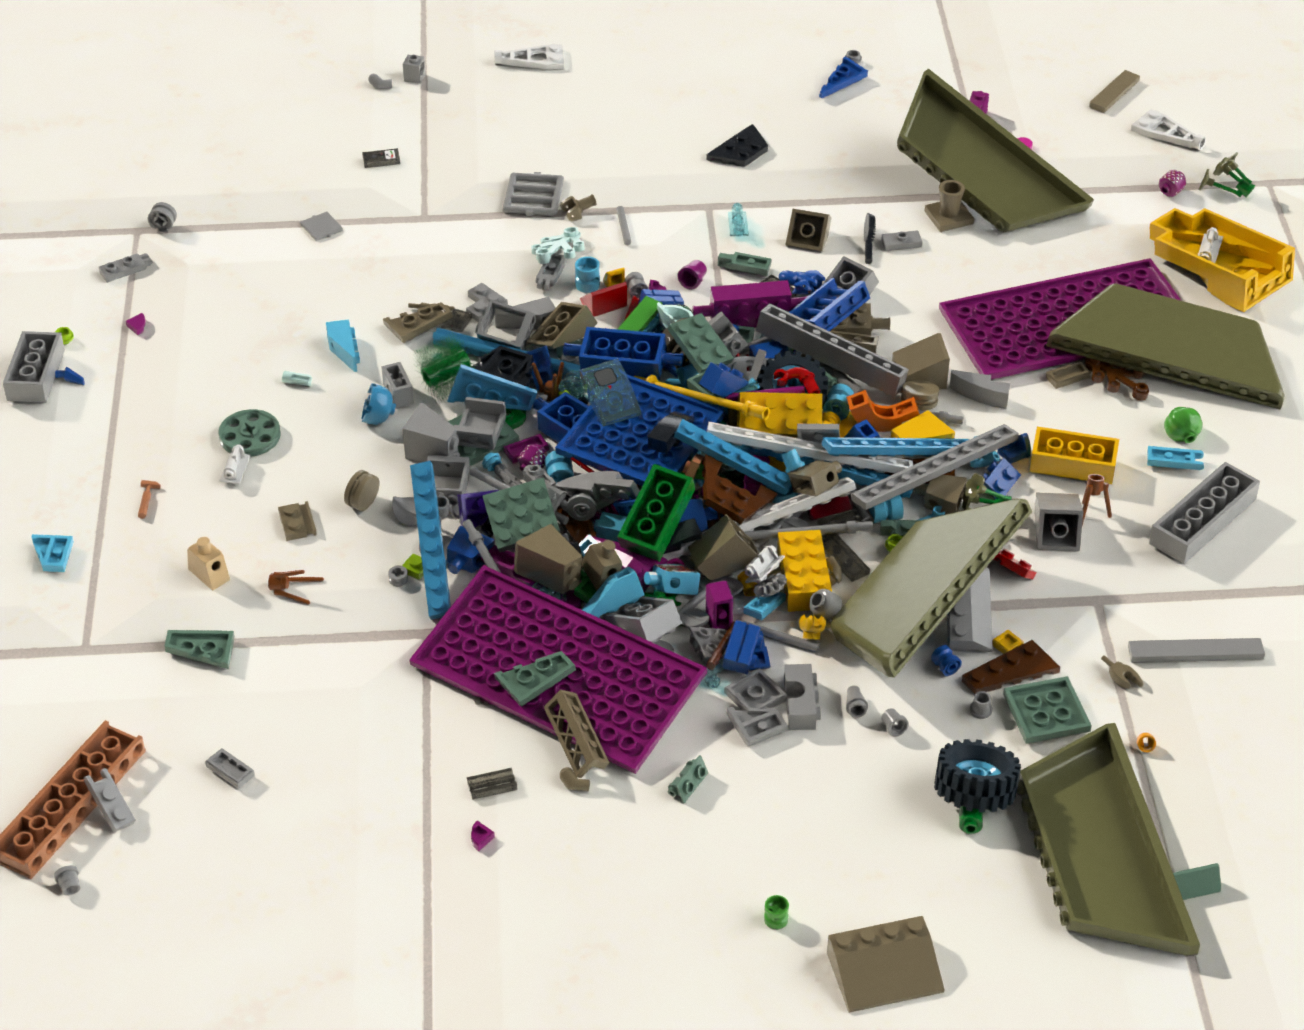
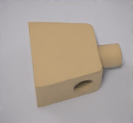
(207, 563)

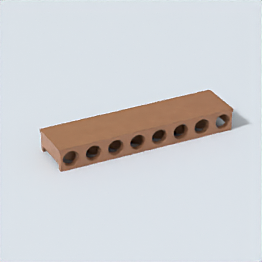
(66, 800)

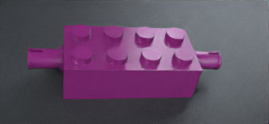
(745, 301)

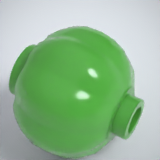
(1183, 424)

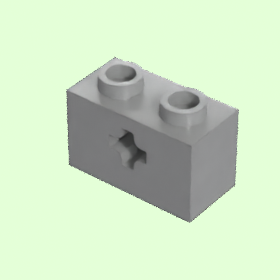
(398, 384)

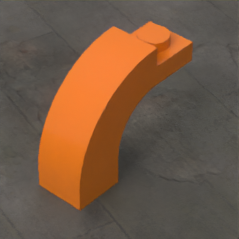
(881, 417)

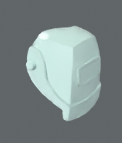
(671, 313)

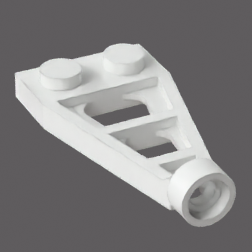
(553, 53)
(1152, 119)

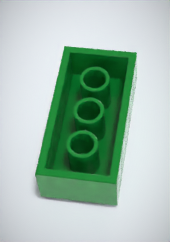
(656, 512)

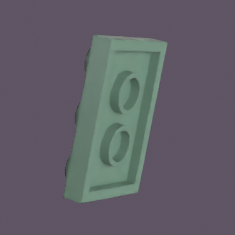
(700, 342)

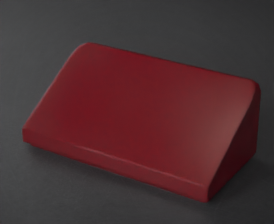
(835, 506)

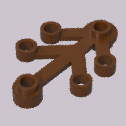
(1140, 390)

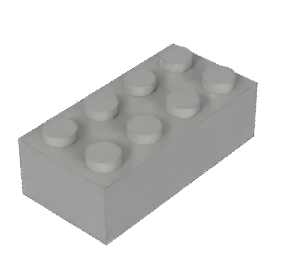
(33, 366)

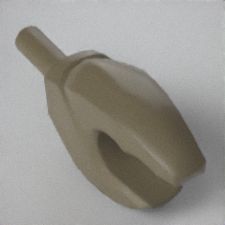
(1120, 672)

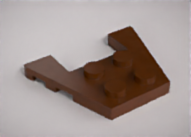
(728, 498)

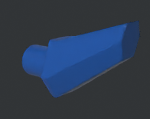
(70, 376)

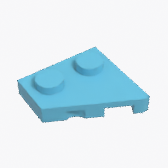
(53, 551)

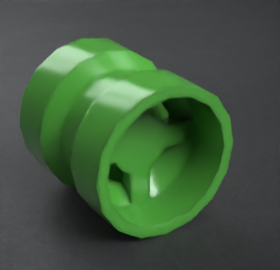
(776, 912)

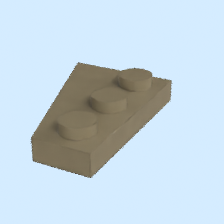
(414, 324)

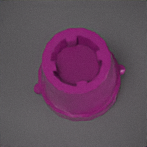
(692, 274)

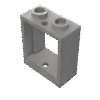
(513, 312)
(458, 468)

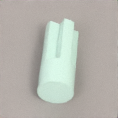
(296, 378)

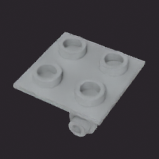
(706, 641)

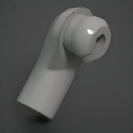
(378, 82)

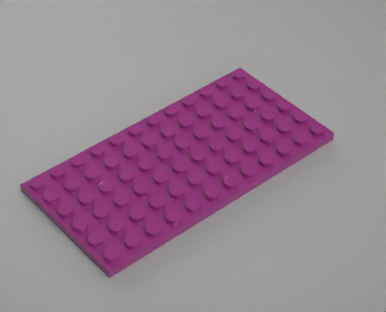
(1010, 327)
(621, 679)

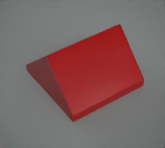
(606, 299)

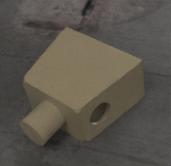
(815, 477)
(944, 492)
(601, 562)

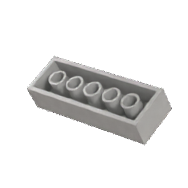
(1204, 512)

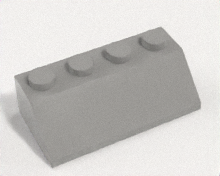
(970, 619)

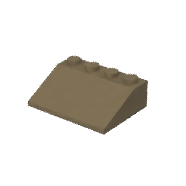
(885, 963)

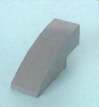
(980, 388)

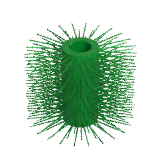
(443, 369)

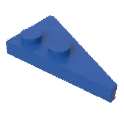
(843, 76)

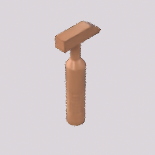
(146, 496)

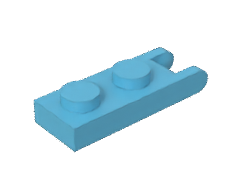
(1174, 458)

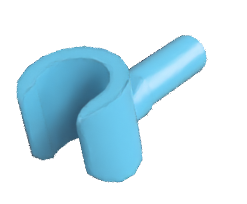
(936, 512)

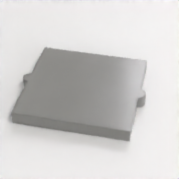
(321, 226)

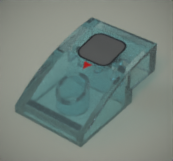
(610, 392)

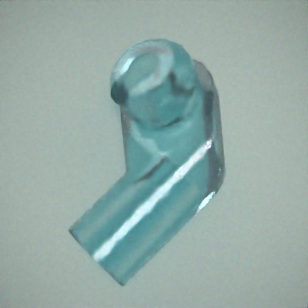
(711, 677)

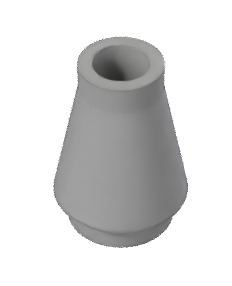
(856, 703)

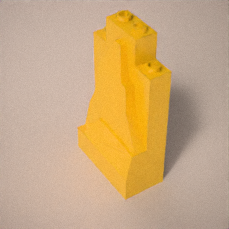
(1247, 264)

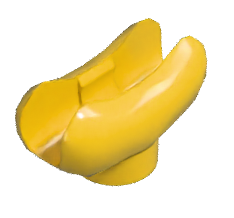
(812, 626)

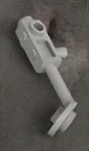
(572, 507)

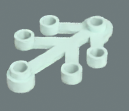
(554, 243)

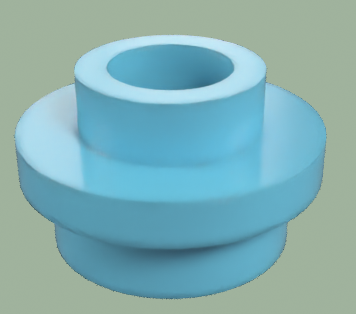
(491, 460)

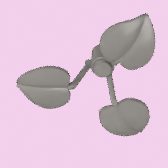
(405, 514)

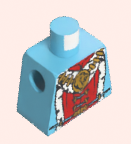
(673, 579)

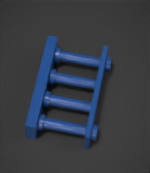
(836, 309)

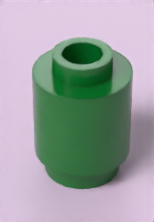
(970, 821)

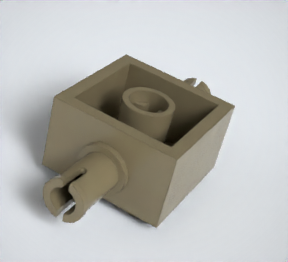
(862, 322)

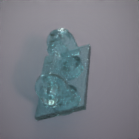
(738, 221)

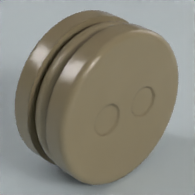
(923, 391)
(361, 490)

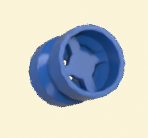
(946, 660)

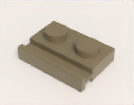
(297, 521)

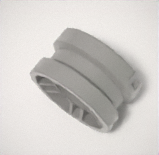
(162, 216)

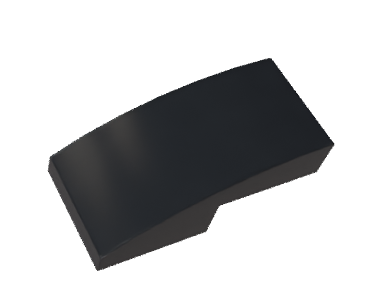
(685, 532)

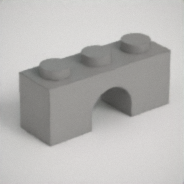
(801, 711)

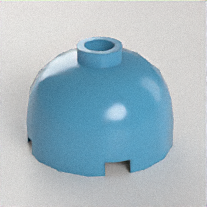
(378, 405)

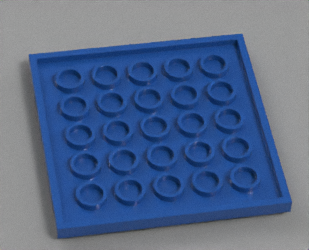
(625, 443)

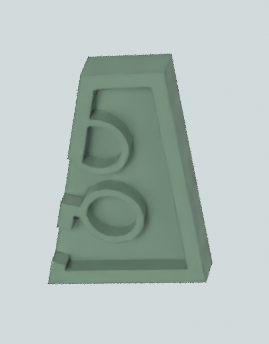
(202, 645)
(533, 679)

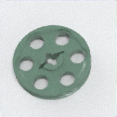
(256, 428)

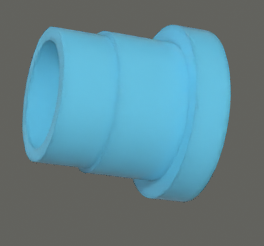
(792, 460)

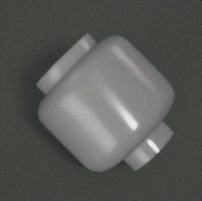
(825, 603)

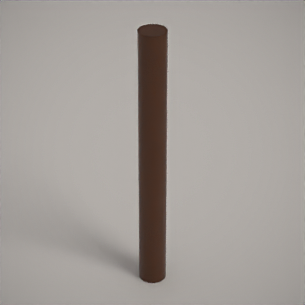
(719, 651)

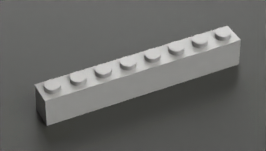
(832, 350)

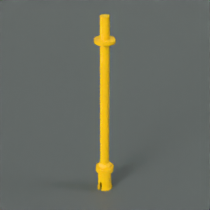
(748, 409)

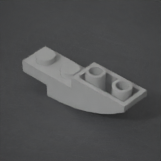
(599, 484)

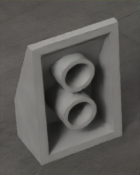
(850, 272)
(647, 617)

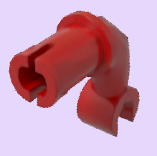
(804, 376)

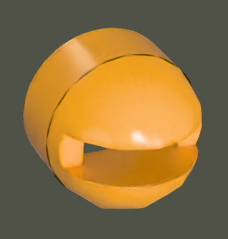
(1150, 741)

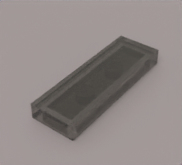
(847, 559)

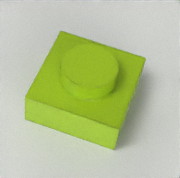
(414, 566)

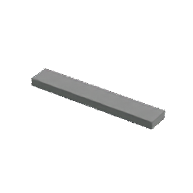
(1196, 649)

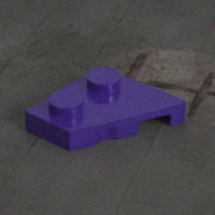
(473, 507)

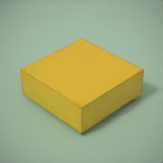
(1006, 641)

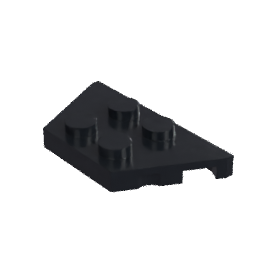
(740, 148)
(507, 365)

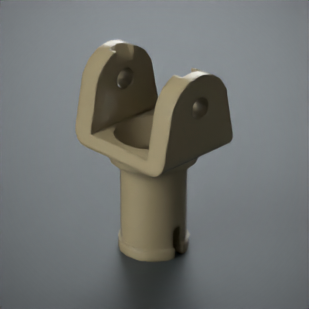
(575, 207)

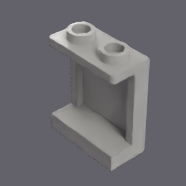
(728, 334)
(481, 423)

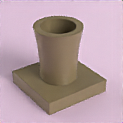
(950, 211)

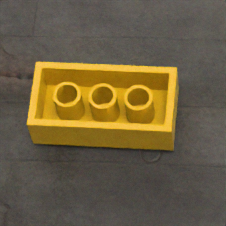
(786, 412)
(1073, 454)
(803, 567)

